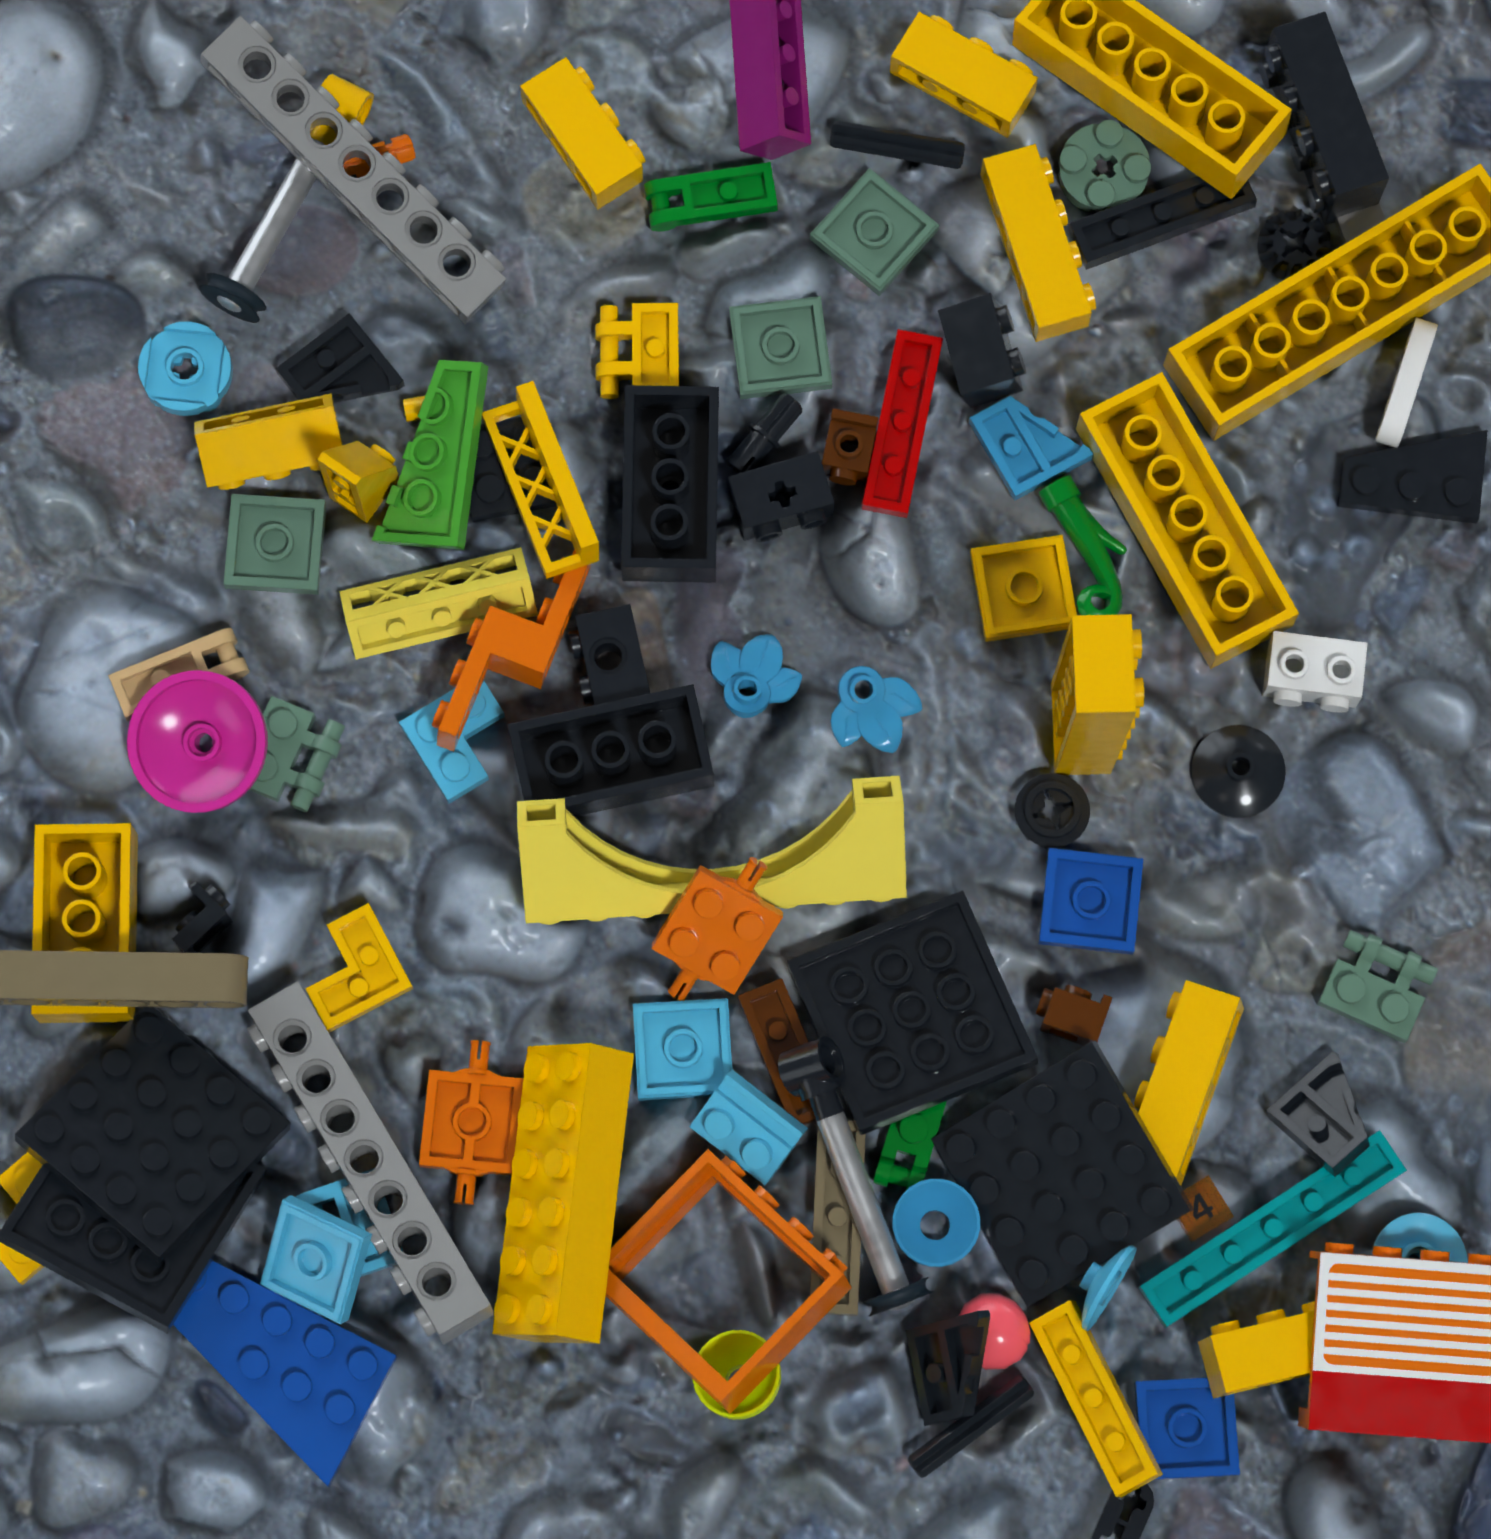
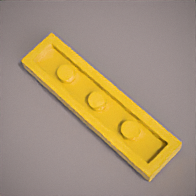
(1096, 1399)

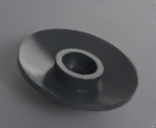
(1232, 793)

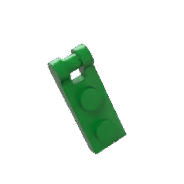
(711, 196)
(913, 1138)

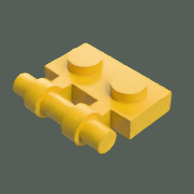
(653, 347)

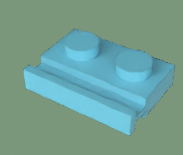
(748, 1127)

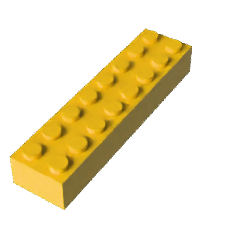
(1337, 306)

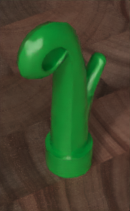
(1091, 541)

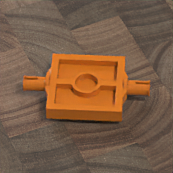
(717, 929)
(470, 1122)

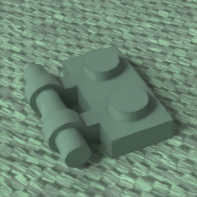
(287, 734)
(1373, 1000)

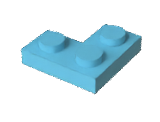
(459, 770)

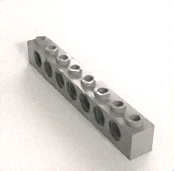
(246, 42)
(293, 1014)

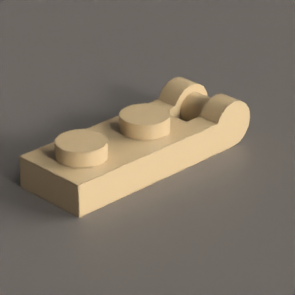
(136, 680)

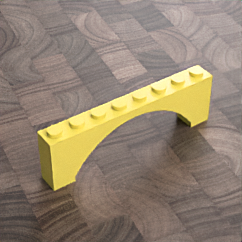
(581, 877)

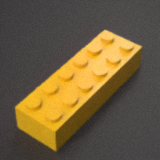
(1157, 84)
(1186, 520)
(1095, 693)
(563, 1193)

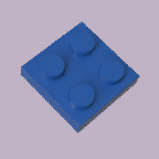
(1091, 901)
(1188, 1428)

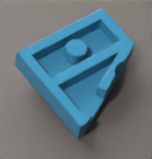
(1025, 447)

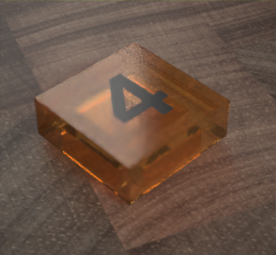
(1208, 1212)

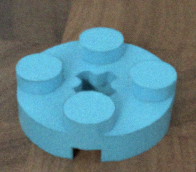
(169, 349)

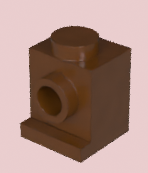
(851, 428)
(1072, 1014)

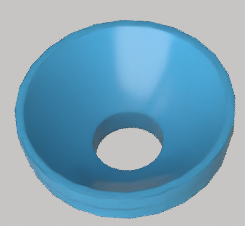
(941, 1197)

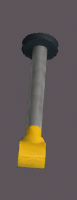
(235, 292)

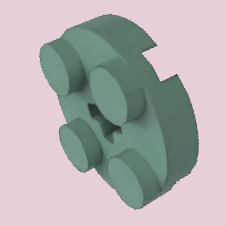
(1103, 142)

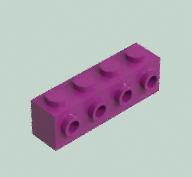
(770, 77)

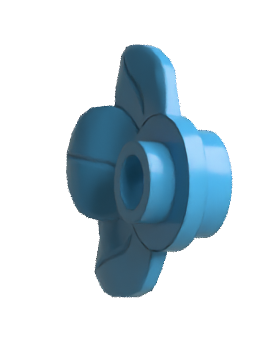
(756, 669)
(875, 716)

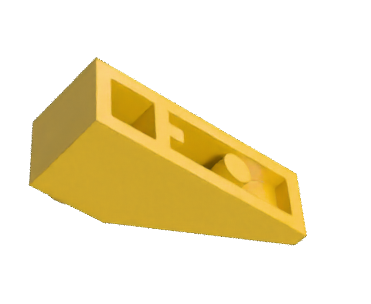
(358, 477)

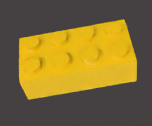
(84, 901)

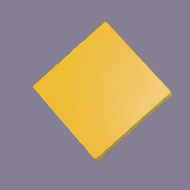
(1023, 587)

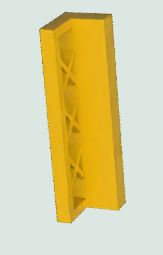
(559, 478)

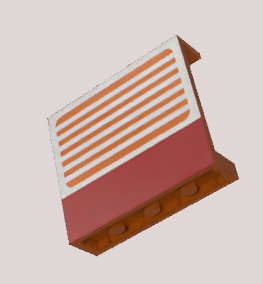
(1401, 1345)

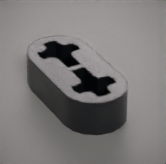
(1136, 1521)

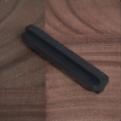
(897, 144)
(968, 1429)

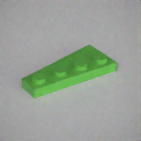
(437, 479)

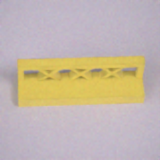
(438, 608)

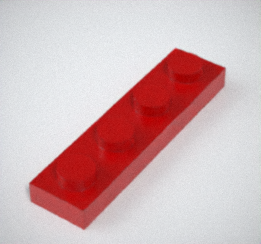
(902, 423)

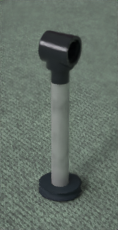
(814, 1074)

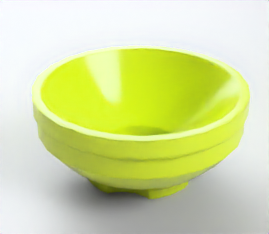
(730, 1352)

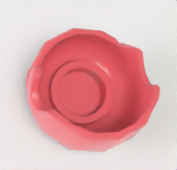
(1007, 1330)

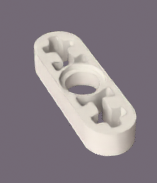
(1406, 382)

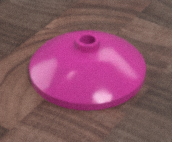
(167, 737)

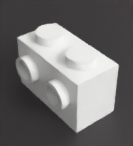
(1314, 671)

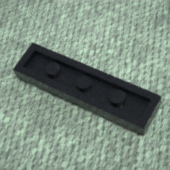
(1154, 219)

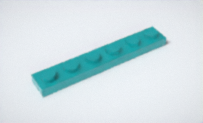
(1269, 1232)

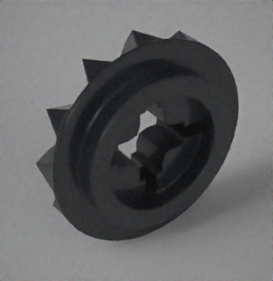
(1272, 243)
(1061, 791)

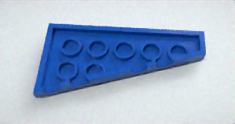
(287, 1364)

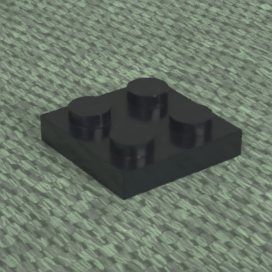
(490, 489)

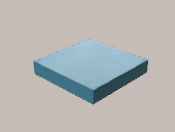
(681, 1048)
(315, 1259)

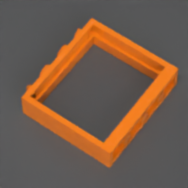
(759, 1203)

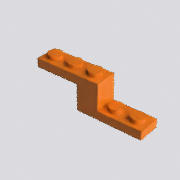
(510, 648)

